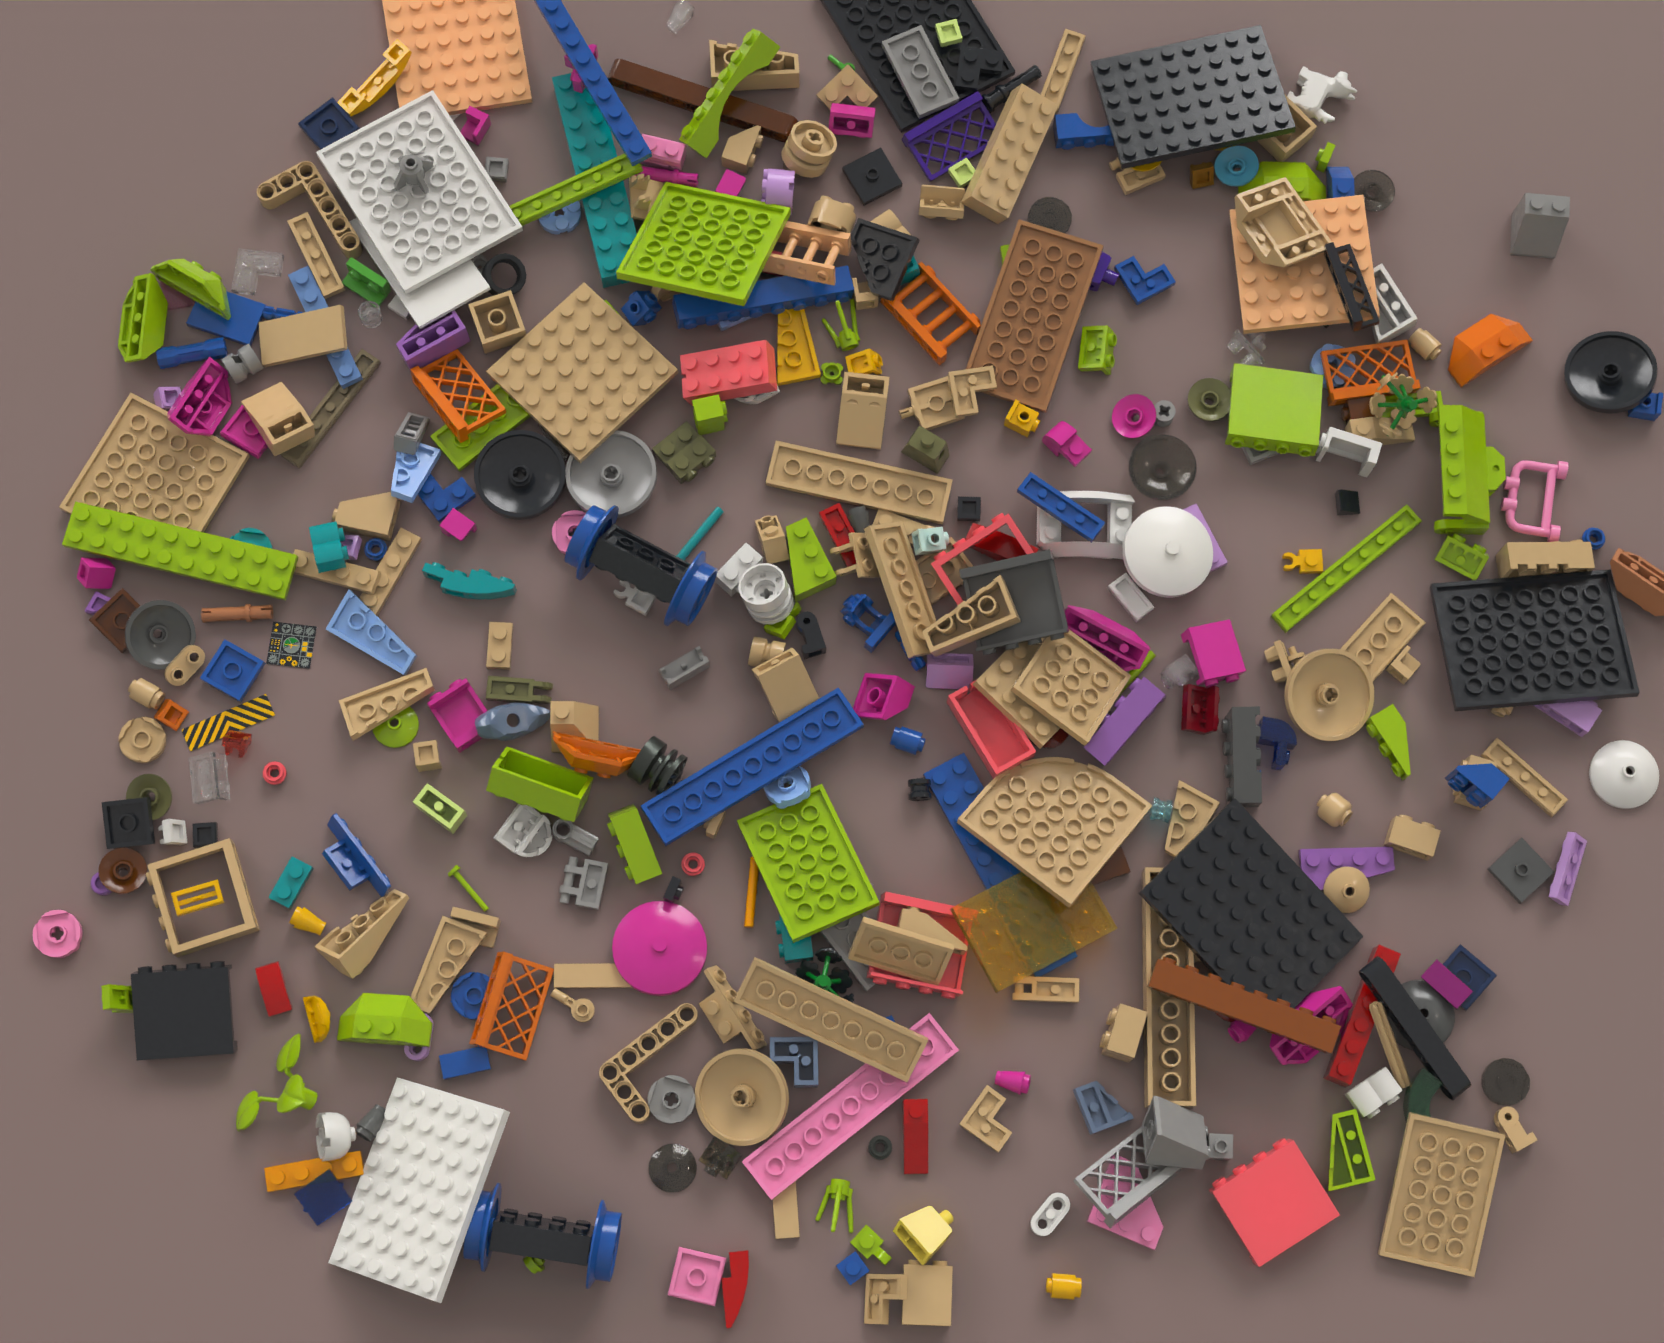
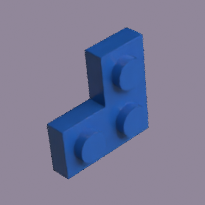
(1142, 285)
(442, 501)

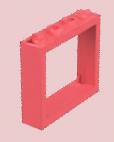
(962, 545)

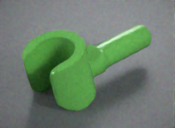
(840, 65)

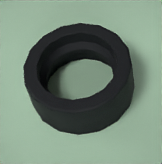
(515, 263)

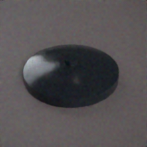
(1610, 372)
(520, 474)

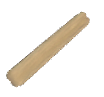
(1389, 1044)

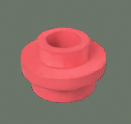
(271, 767)
(693, 857)

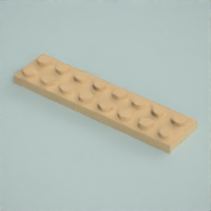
(859, 482)
(830, 1019)

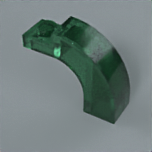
(1419, 1093)

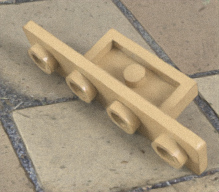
(726, 1015)

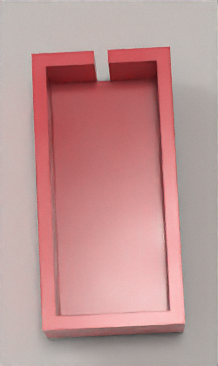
(729, 371)
(991, 733)

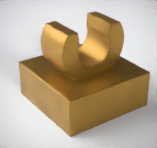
(1201, 175)

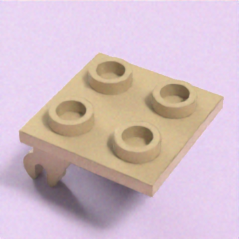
(643, 195)
(864, 558)

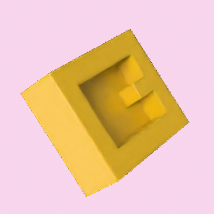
(864, 362)

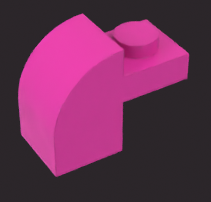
(1064, 440)

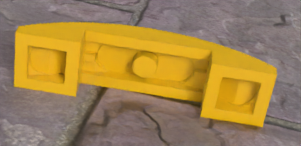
(379, 82)

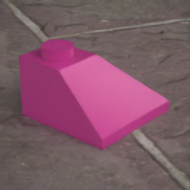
(882, 696)

